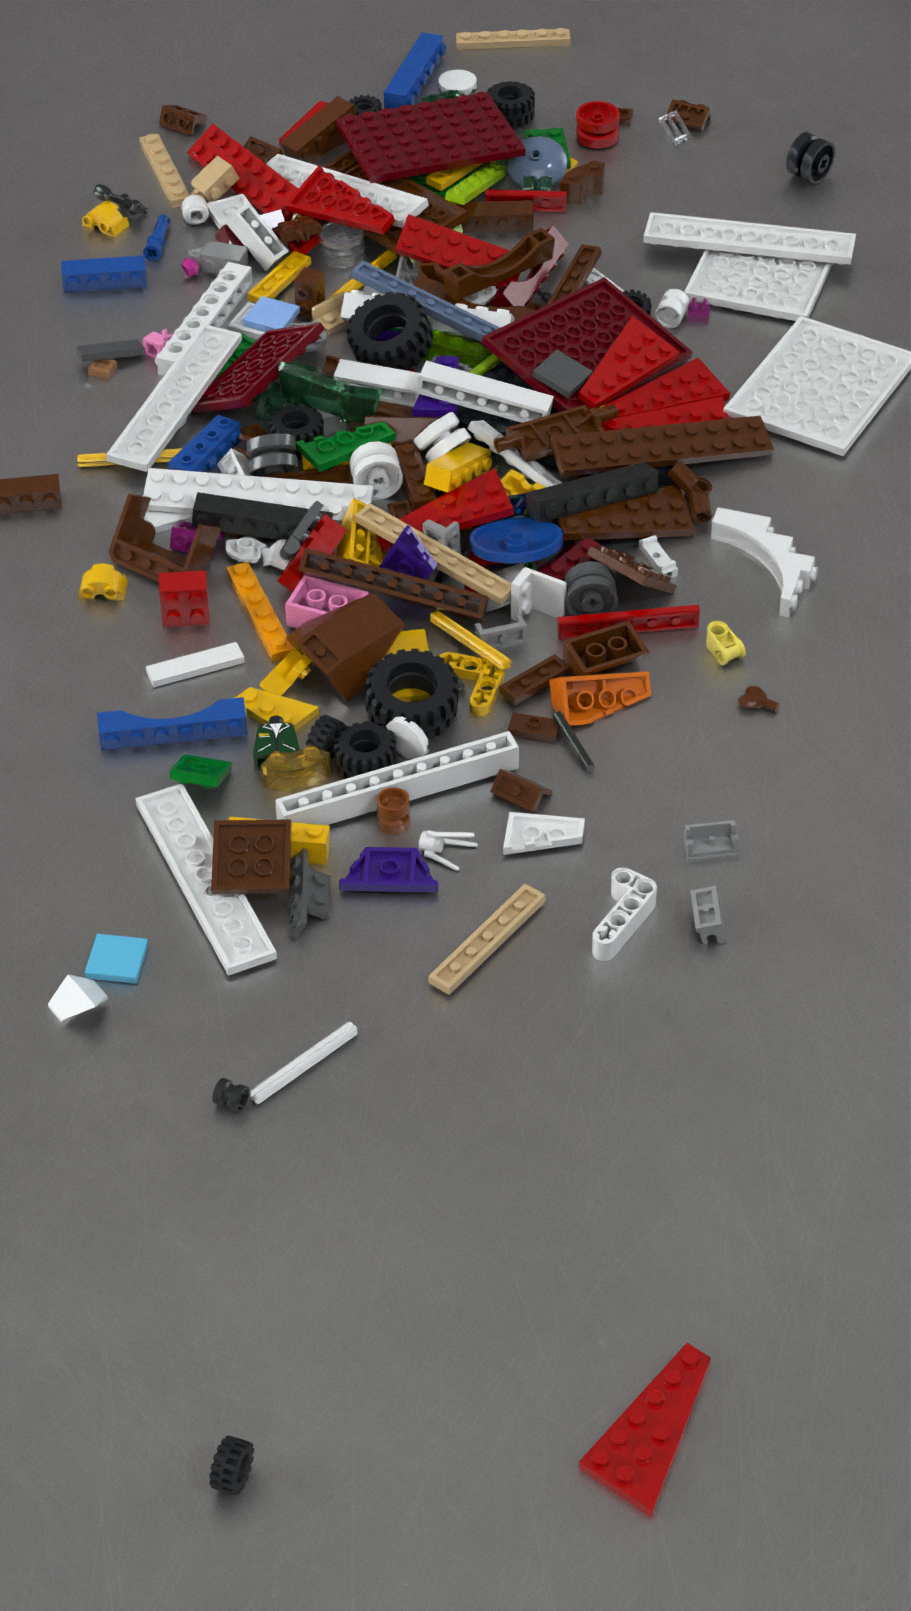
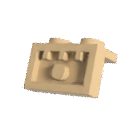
(329, 314)

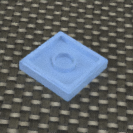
(270, 314)

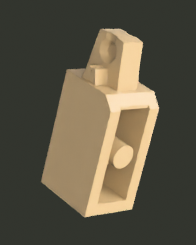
(214, 180)

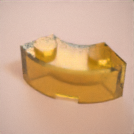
(295, 769)

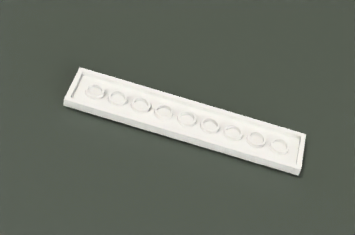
(392, 200)
(750, 238)
(174, 398)
(178, 490)
(189, 853)

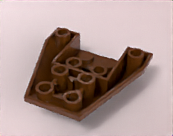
(348, 642)

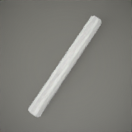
(302, 1063)

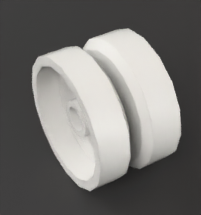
(440, 436)
(377, 466)

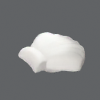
(483, 296)
(244, 549)
(272, 557)

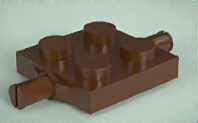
(300, 229)

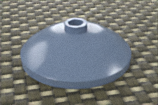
(550, 162)

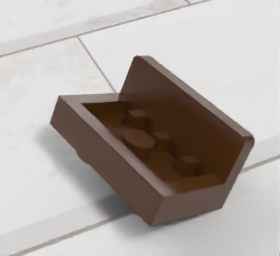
(262, 149)

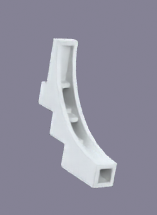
(775, 551)

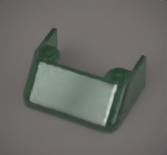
(328, 394)

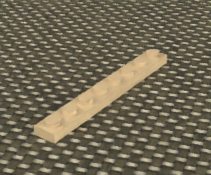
(447, 559)

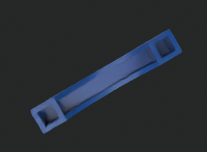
(126, 730)

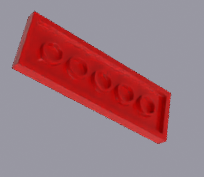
(439, 244)

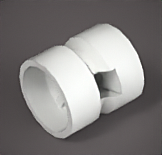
(672, 308)

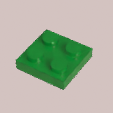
(200, 770)

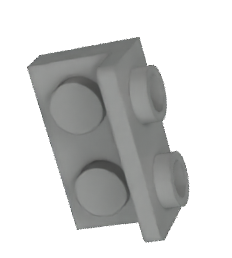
(447, 536)

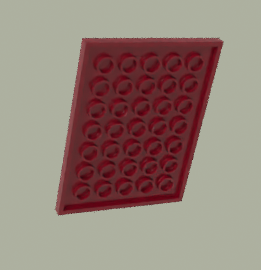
(430, 137)
(578, 326)

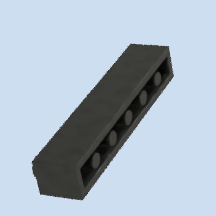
(592, 492)
(248, 516)

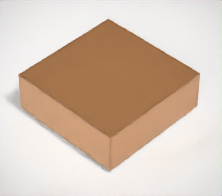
(102, 368)

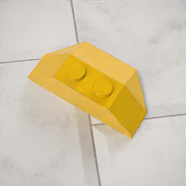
(359, 542)

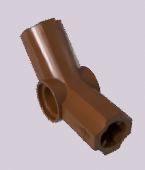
(696, 491)

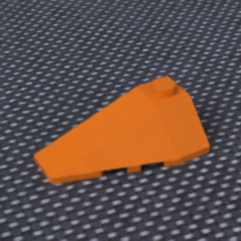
(595, 696)

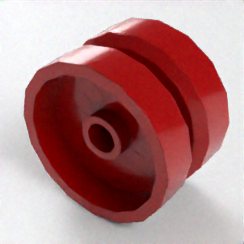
(597, 124)

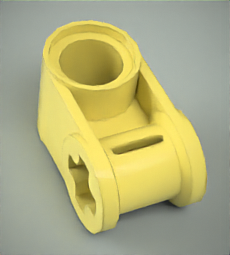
(723, 643)

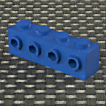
(208, 446)

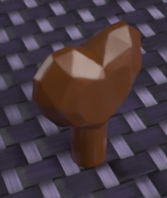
(757, 698)

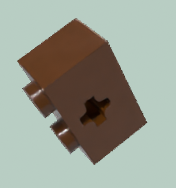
(309, 290)

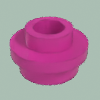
(190, 267)

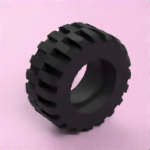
(387, 313)
(416, 671)

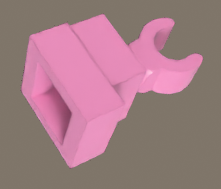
(155, 343)

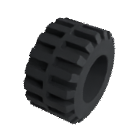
(514, 101)
(298, 421)
(364, 749)

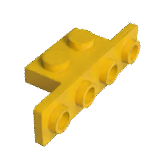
(286, 673)

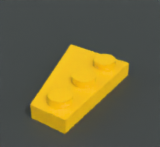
(263, 705)

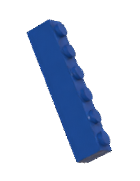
(414, 71)

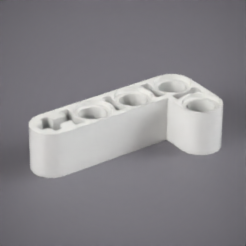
(635, 902)

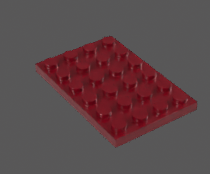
(257, 367)

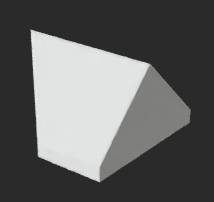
(75, 997)

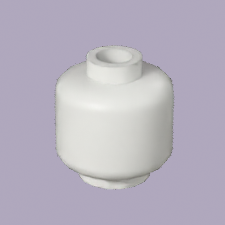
(195, 210)

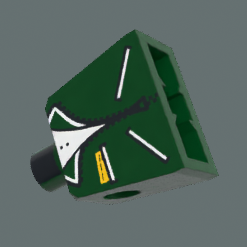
(273, 737)

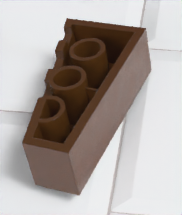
(318, 133)

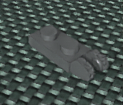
(300, 533)

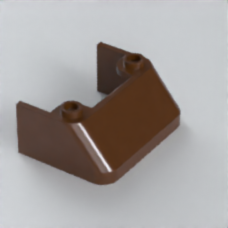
(135, 549)

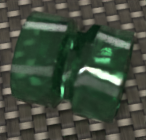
(531, 183)

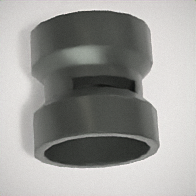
(231, 1095)

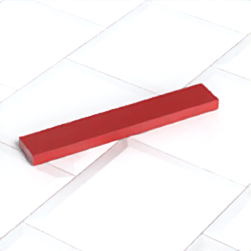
(642, 620)

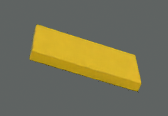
(411, 640)

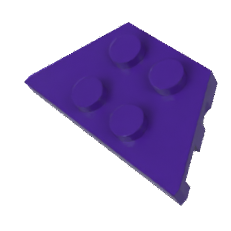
(409, 556)
(389, 871)

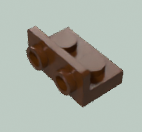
(693, 115)
(180, 118)

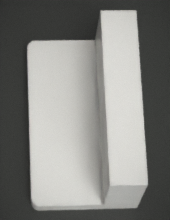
(234, 463)

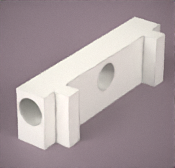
(658, 556)

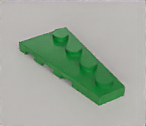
(337, 449)

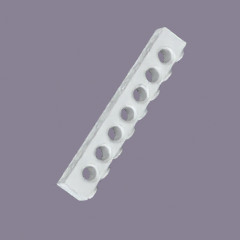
(212, 310)

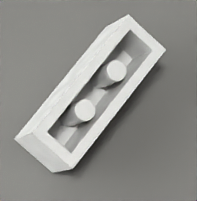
(257, 237)

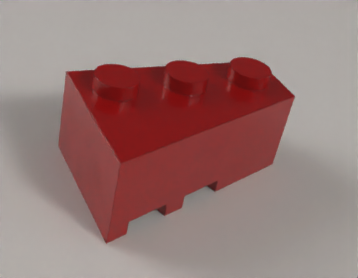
(322, 538)

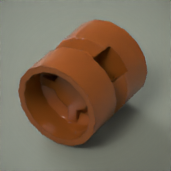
(393, 811)

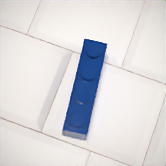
(104, 274)

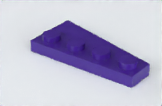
(433, 407)

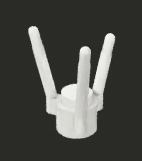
(433, 842)

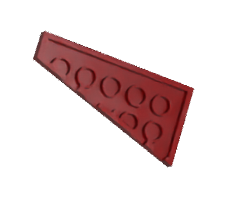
(339, 203)
(629, 360)
(680, 386)
(685, 413)
(469, 505)
(644, 1440)

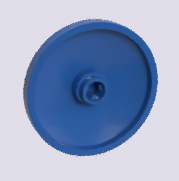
(516, 540)

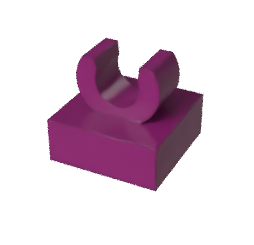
(698, 311)

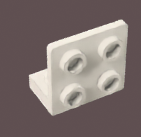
(537, 592)

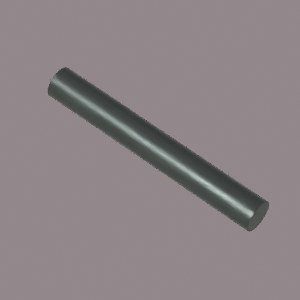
(573, 741)

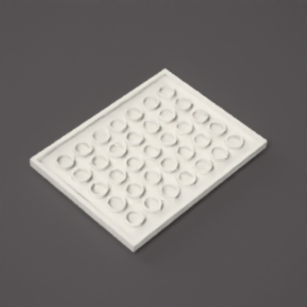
(821, 385)

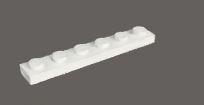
(531, 469)

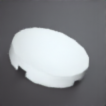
(458, 80)
(410, 738)

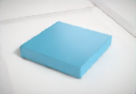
(116, 958)

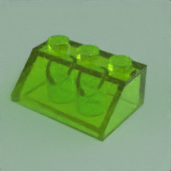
(467, 351)

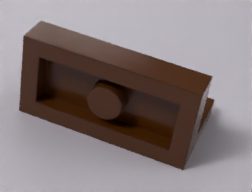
(519, 790)

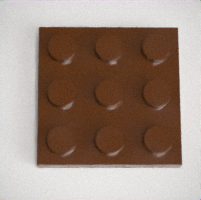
(634, 570)
(251, 856)

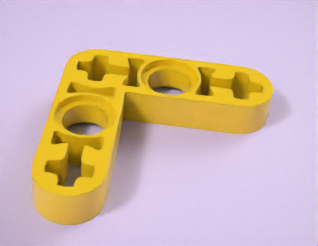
(481, 675)

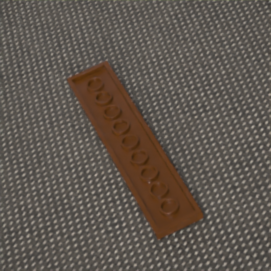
(661, 445)

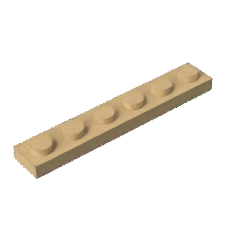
(513, 39)
(164, 169)
(486, 939)

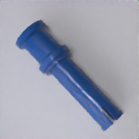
(156, 241)

